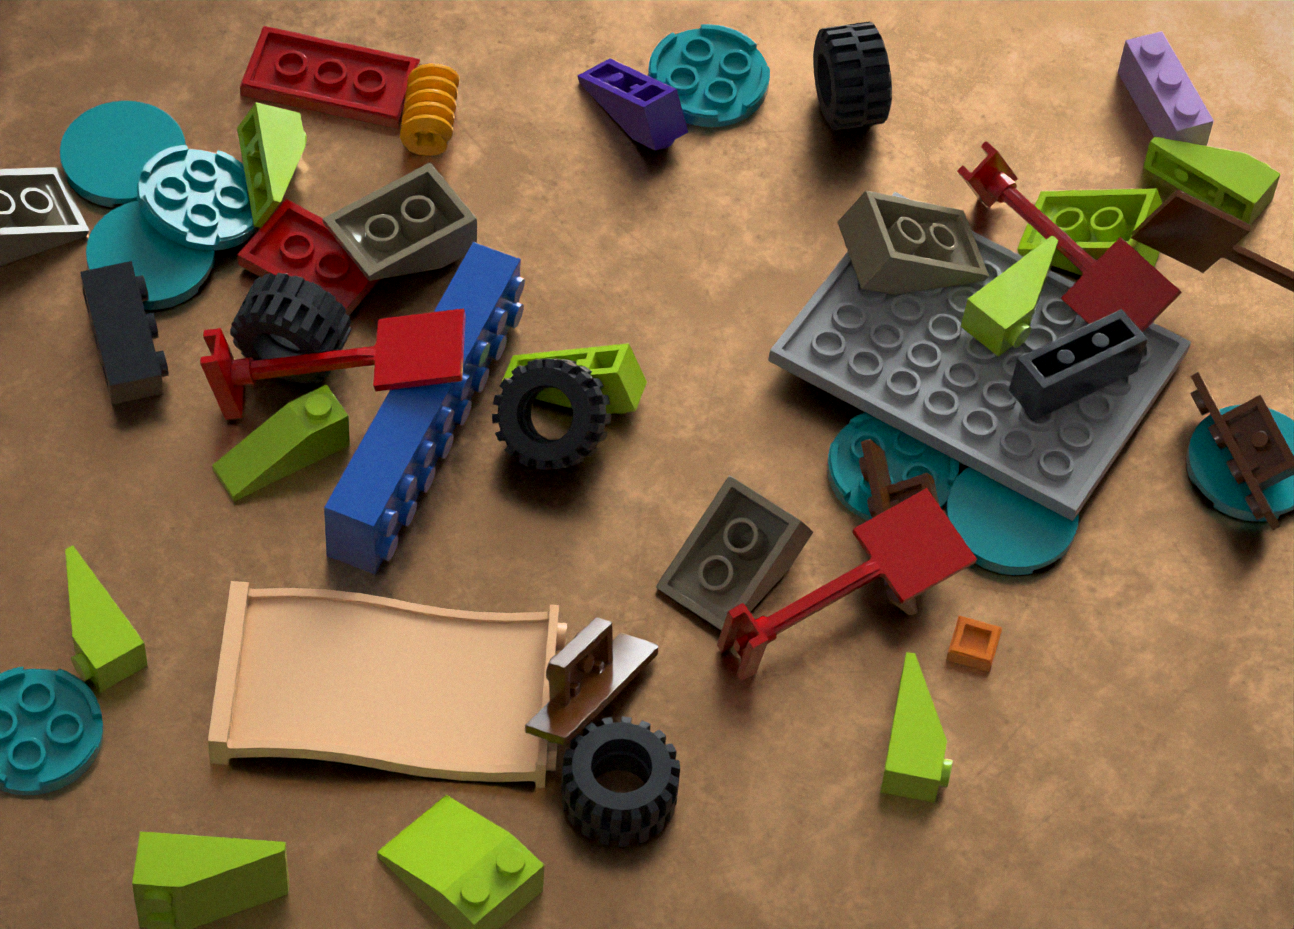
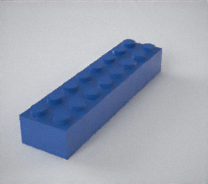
(418, 422)

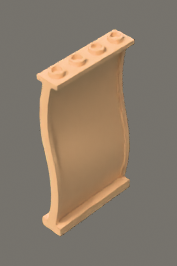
(383, 684)

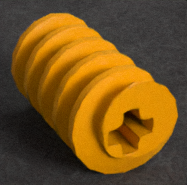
(429, 109)

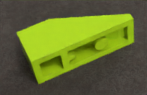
(270, 151)
(1214, 176)
(1005, 307)
(612, 364)
(285, 443)
(102, 636)
(916, 742)

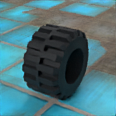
(852, 75)
(289, 319)
(516, 420)
(627, 749)

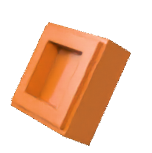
(974, 643)

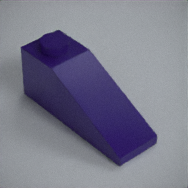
(638, 103)

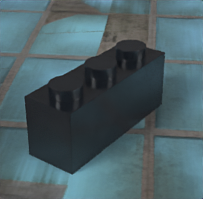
(124, 332)
(1077, 364)

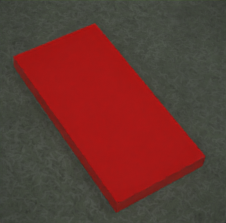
(328, 77)

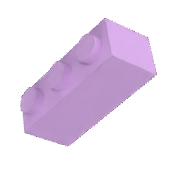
(1164, 90)

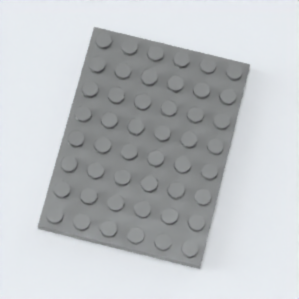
(942, 386)

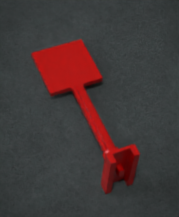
(1108, 284)
(406, 355)
(906, 545)

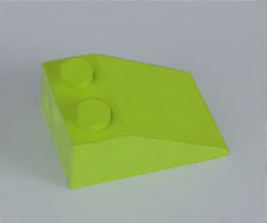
(1094, 221)
(464, 866)
(201, 879)

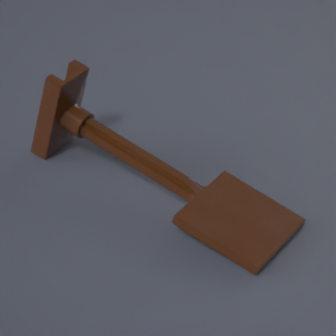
(1203, 235)

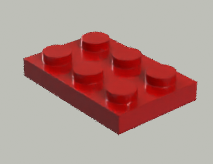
(302, 246)

